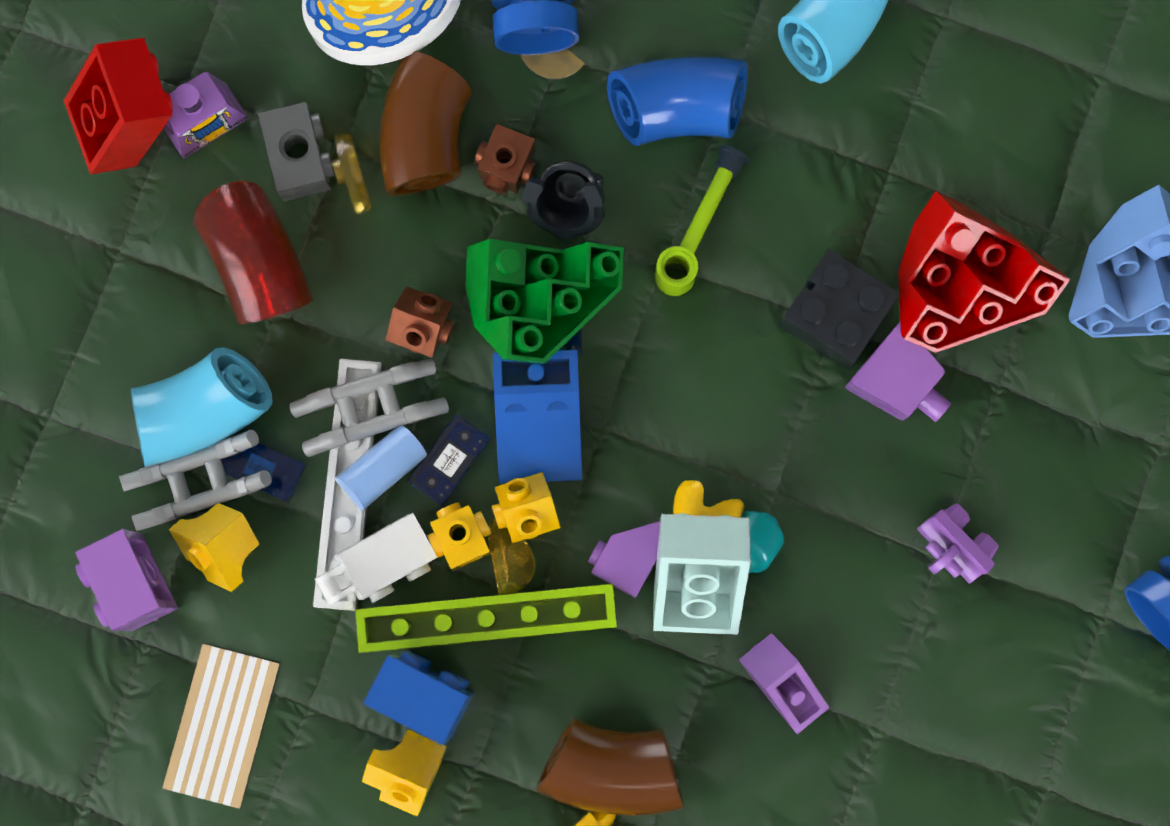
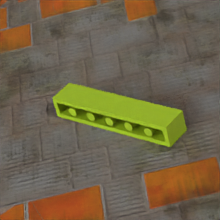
(485, 618)

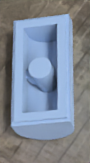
(381, 467)

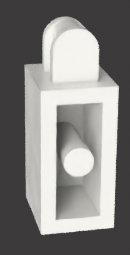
(380, 560)

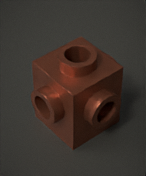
(505, 160)
(420, 322)

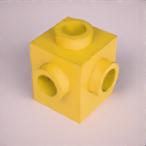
(525, 508)
(468, 549)

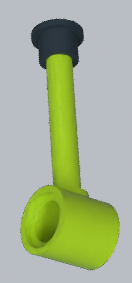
(727, 167)

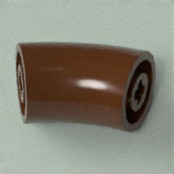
(422, 125)
(612, 771)

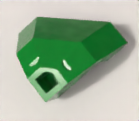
(536, 296)

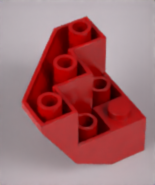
(968, 278)

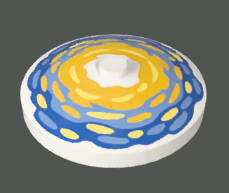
(376, 29)

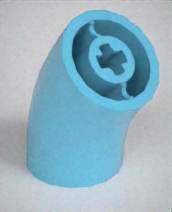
(827, 34)
(198, 406)

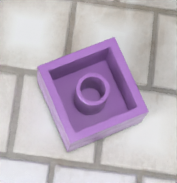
(124, 581)

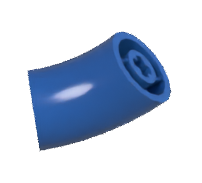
(678, 98)

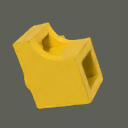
(217, 544)
(405, 771)

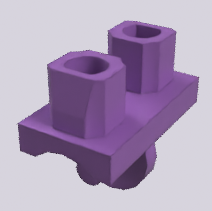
(954, 548)

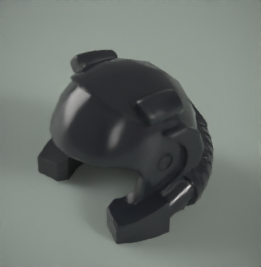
(566, 199)

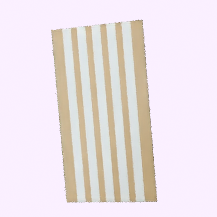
(221, 726)

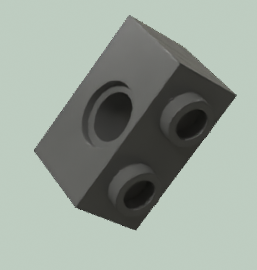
(282, 131)

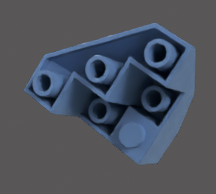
(1128, 272)

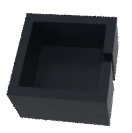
(838, 309)

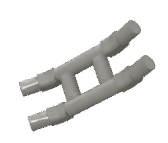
(392, 417)
(174, 472)

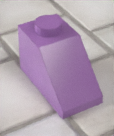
(627, 558)
(784, 683)

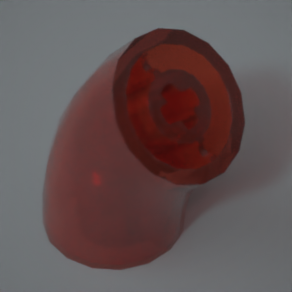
(251, 252)

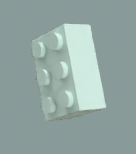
(701, 573)

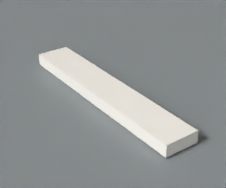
(342, 520)

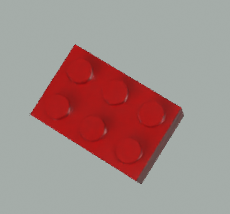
(118, 105)

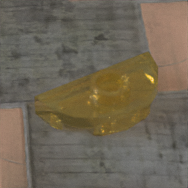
(348, 170)
(512, 562)

